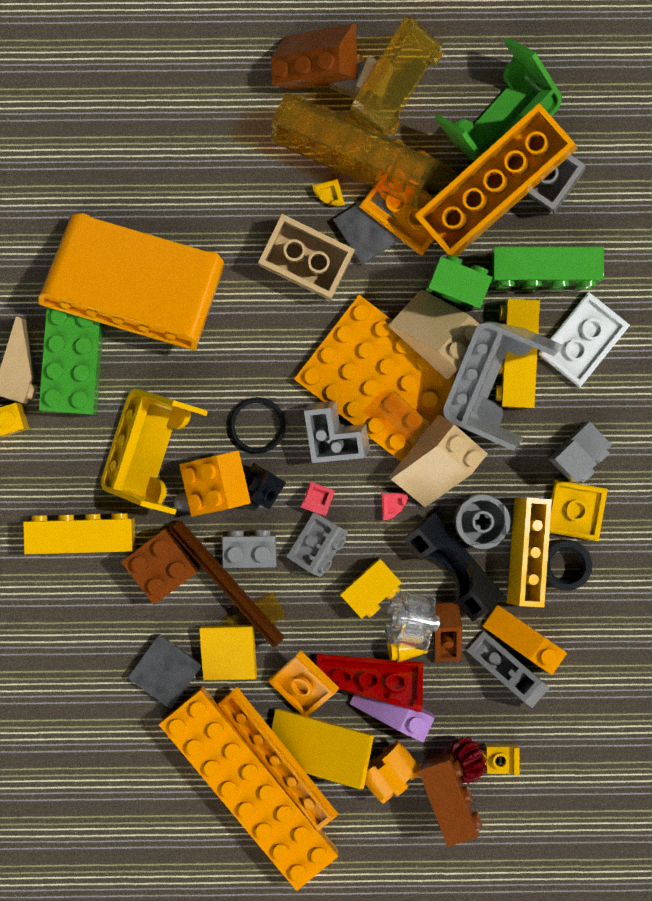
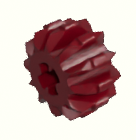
(470, 758)

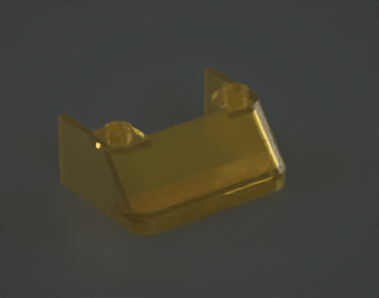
(395, 77)

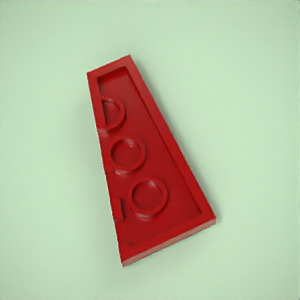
(377, 678)

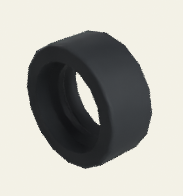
(586, 565)

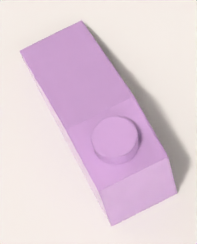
(402, 719)

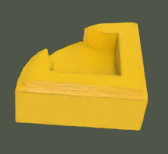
(329, 193)

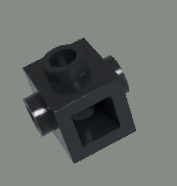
(263, 486)

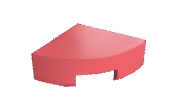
(393, 504)

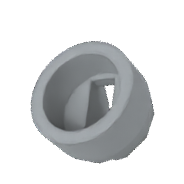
(181, 502)

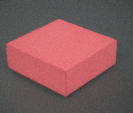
(318, 499)

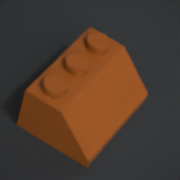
(315, 58)
(450, 798)

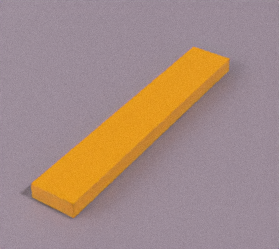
(277, 759)

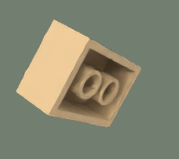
(306, 257)

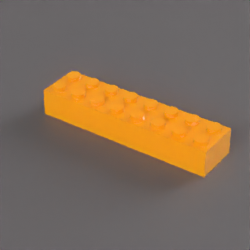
(248, 788)

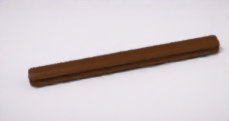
(226, 583)

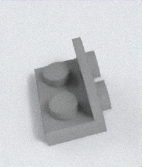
(317, 545)
(249, 550)

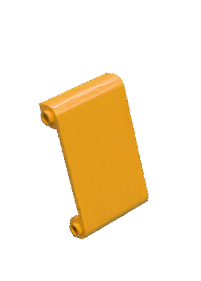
(132, 281)

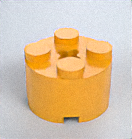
(391, 771)

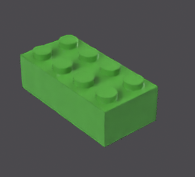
(546, 266)
(71, 364)

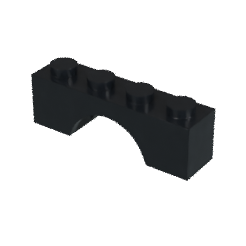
(474, 587)

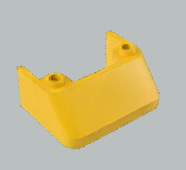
(141, 447)

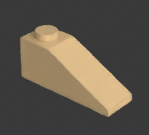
(17, 367)

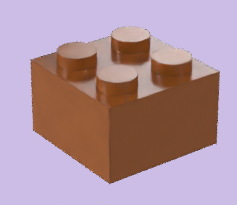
(160, 566)

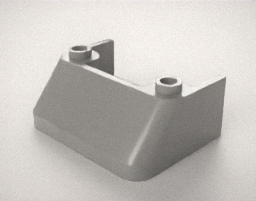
(468, 398)

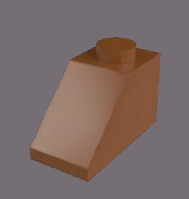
(449, 635)

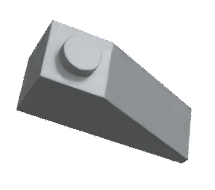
(508, 669)

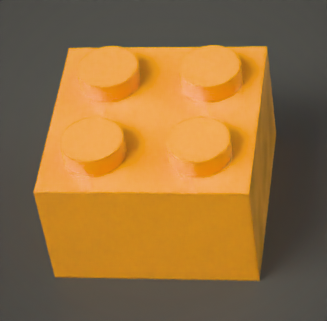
(215, 483)

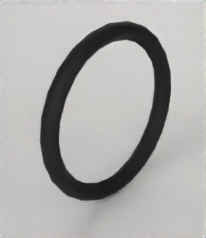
(257, 400)

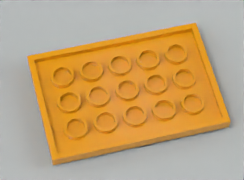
(363, 365)

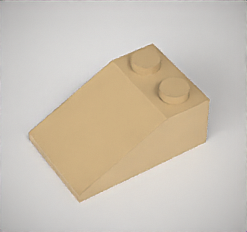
(435, 331)
(437, 462)

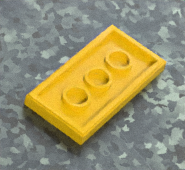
(325, 747)

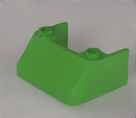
(527, 86)

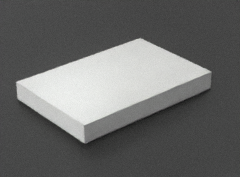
(585, 338)

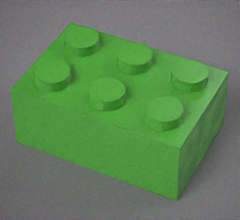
(459, 283)

